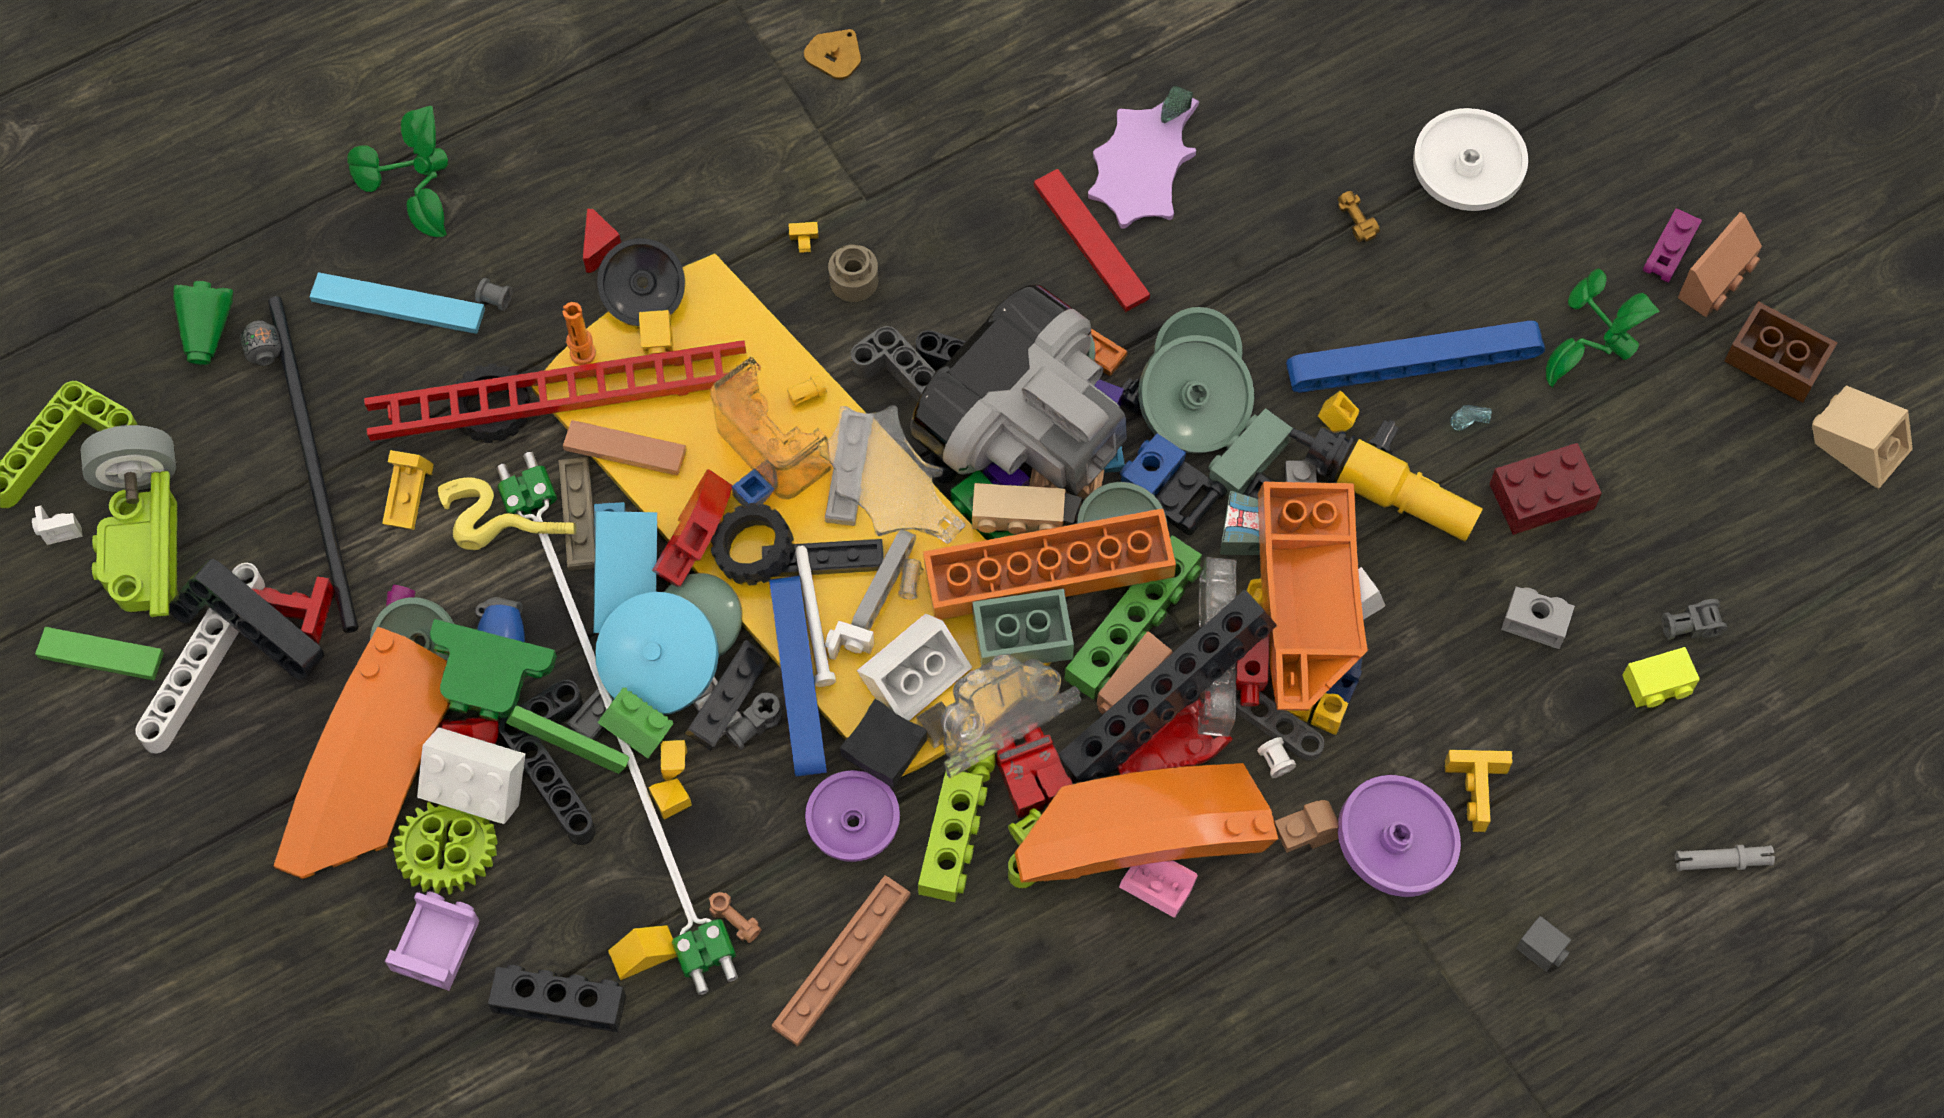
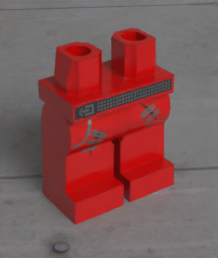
(1028, 762)

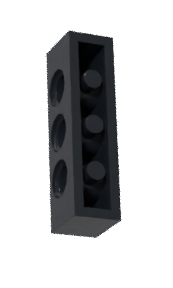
(602, 1016)

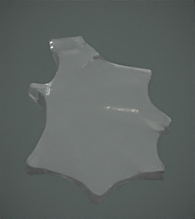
(887, 476)

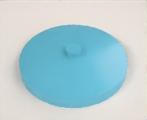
(658, 651)

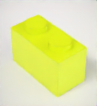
(1661, 678)

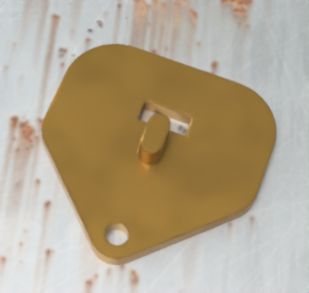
(839, 47)

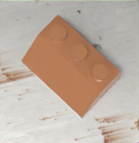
(1721, 267)

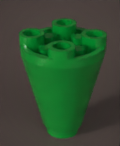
(201, 318)

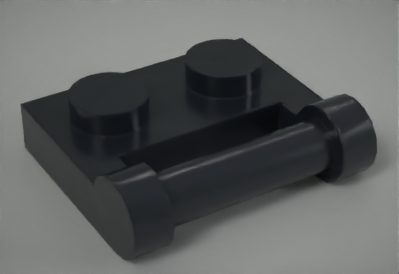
(1181, 491)

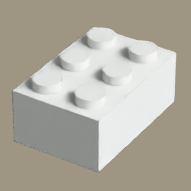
(471, 775)

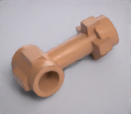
(721, 908)

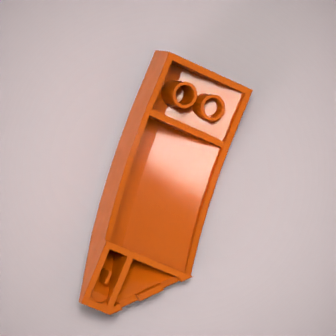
(1310, 587)
(1147, 821)

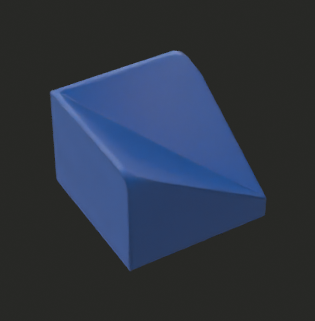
(752, 489)

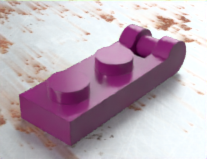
(1672, 244)

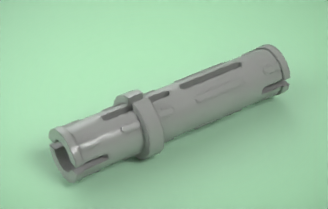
(1723, 858)

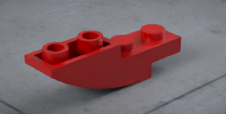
(695, 528)

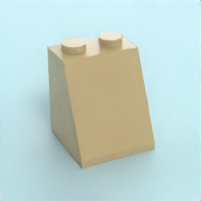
(1864, 434)

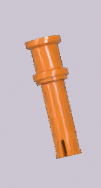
(579, 339)

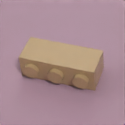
(1017, 508)

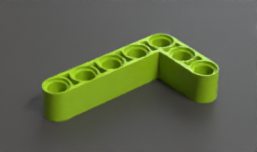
(55, 435)

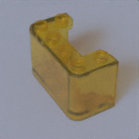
(785, 460)

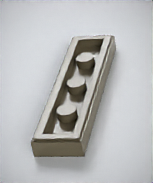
(578, 508)

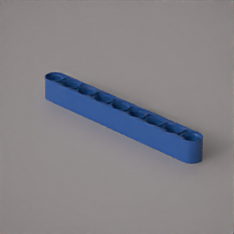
(1415, 356)

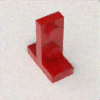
(300, 606)

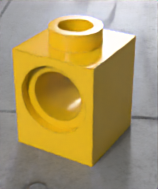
(655, 331)

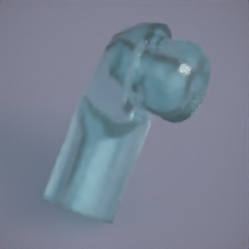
(1468, 414)

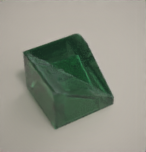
(1176, 103)

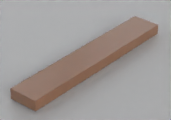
(841, 960)

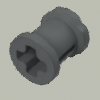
(493, 294)

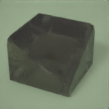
(931, 722)

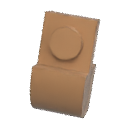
(1311, 826)

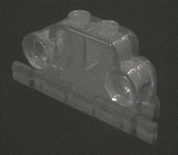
(999, 707)

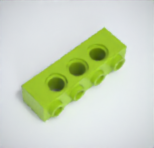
(948, 883)

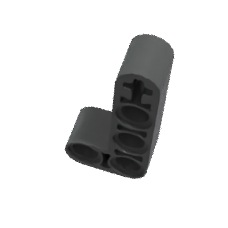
(890, 358)

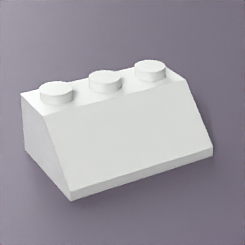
(915, 667)

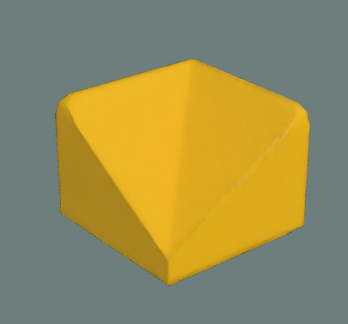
(1338, 412)
(672, 758)
(670, 797)

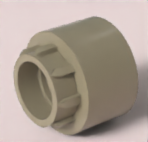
(853, 273)

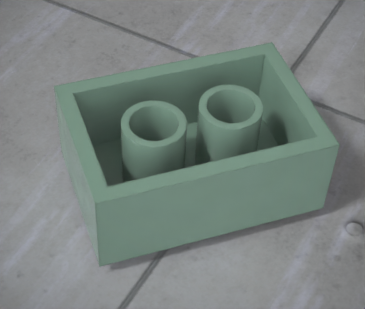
(1024, 627)

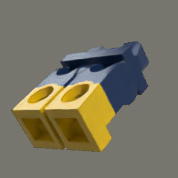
(1334, 702)

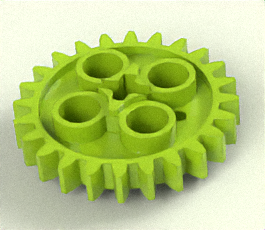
(417, 844)

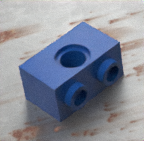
(1156, 453)

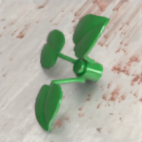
(420, 134)
(1616, 338)

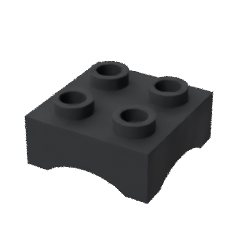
(884, 743)

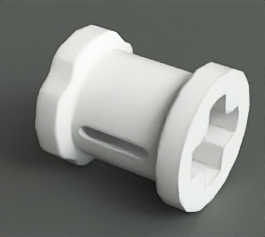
(1276, 757)

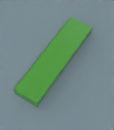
(99, 653)
(567, 739)

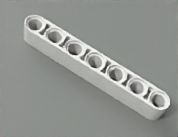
(188, 668)

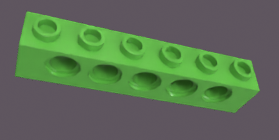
(1082, 671)

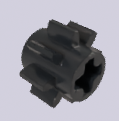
(1131, 397)

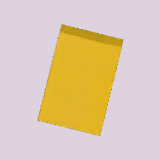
(642, 950)

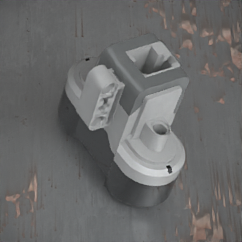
(1023, 396)

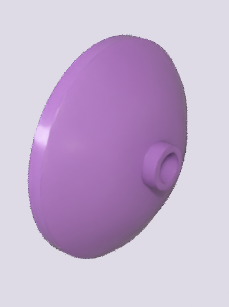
(850, 797)

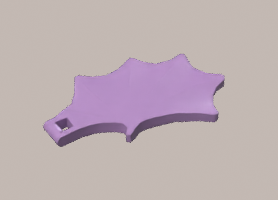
(1141, 164)

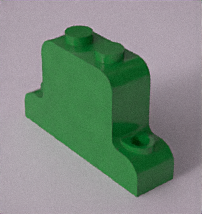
(486, 668)

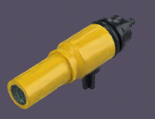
(1386, 478)

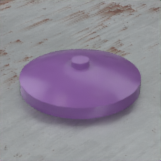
(1399, 835)

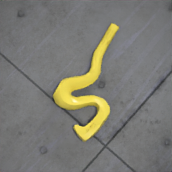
(475, 539)

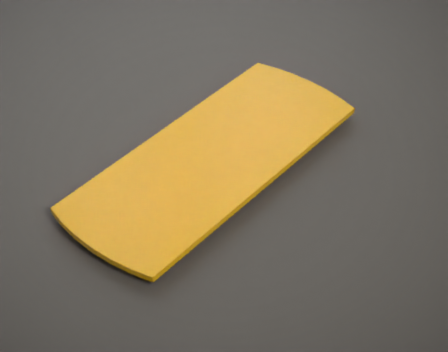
(720, 311)

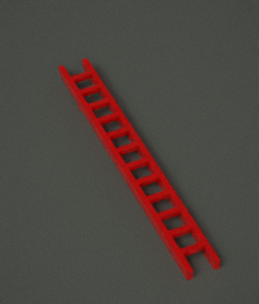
(541, 378)

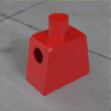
(1256, 661)

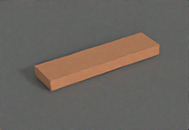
(624, 447)

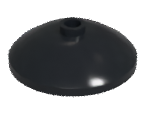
(620, 274)

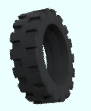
(495, 430)
(767, 566)

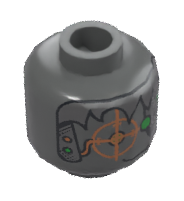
(260, 343)

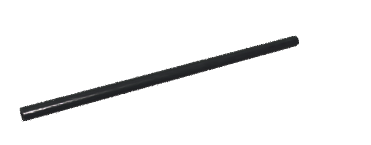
(313, 467)

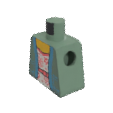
(1241, 526)

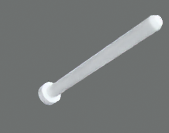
(824, 676)

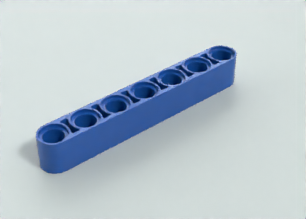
(797, 676)

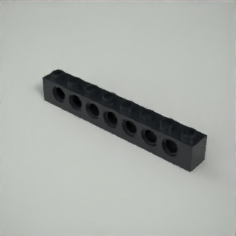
(1168, 689)

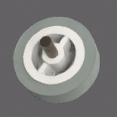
(126, 458)

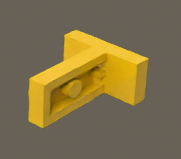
(405, 489)
(1477, 766)

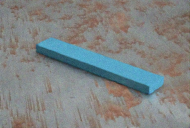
(397, 303)

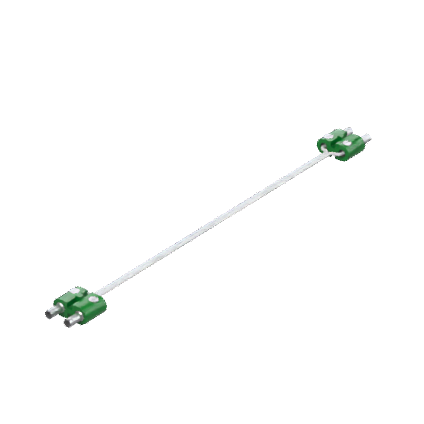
(711, 942)

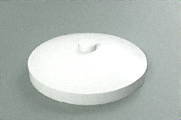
(1470, 159)

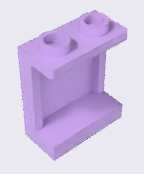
(434, 940)

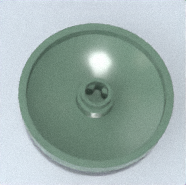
(1196, 393)

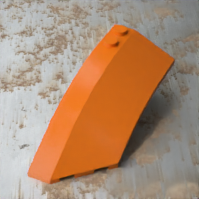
(365, 756)

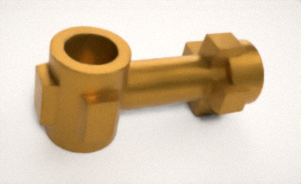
(1364, 228)

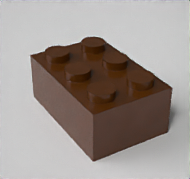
(1780, 351)

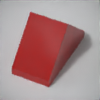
(598, 240)

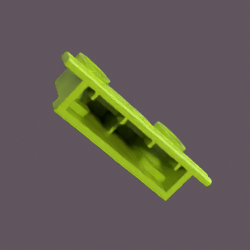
(139, 549)

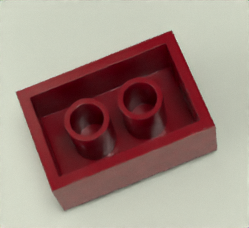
(1545, 488)

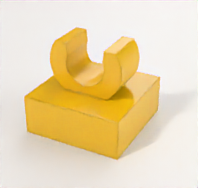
(803, 233)

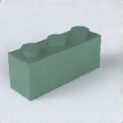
(1251, 452)

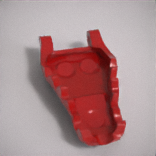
(1176, 745)

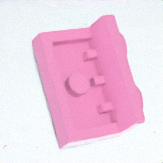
(1160, 884)

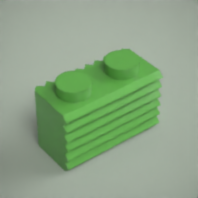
(635, 722)

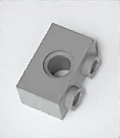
(1522, 622)

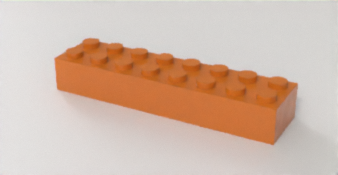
(1068, 557)

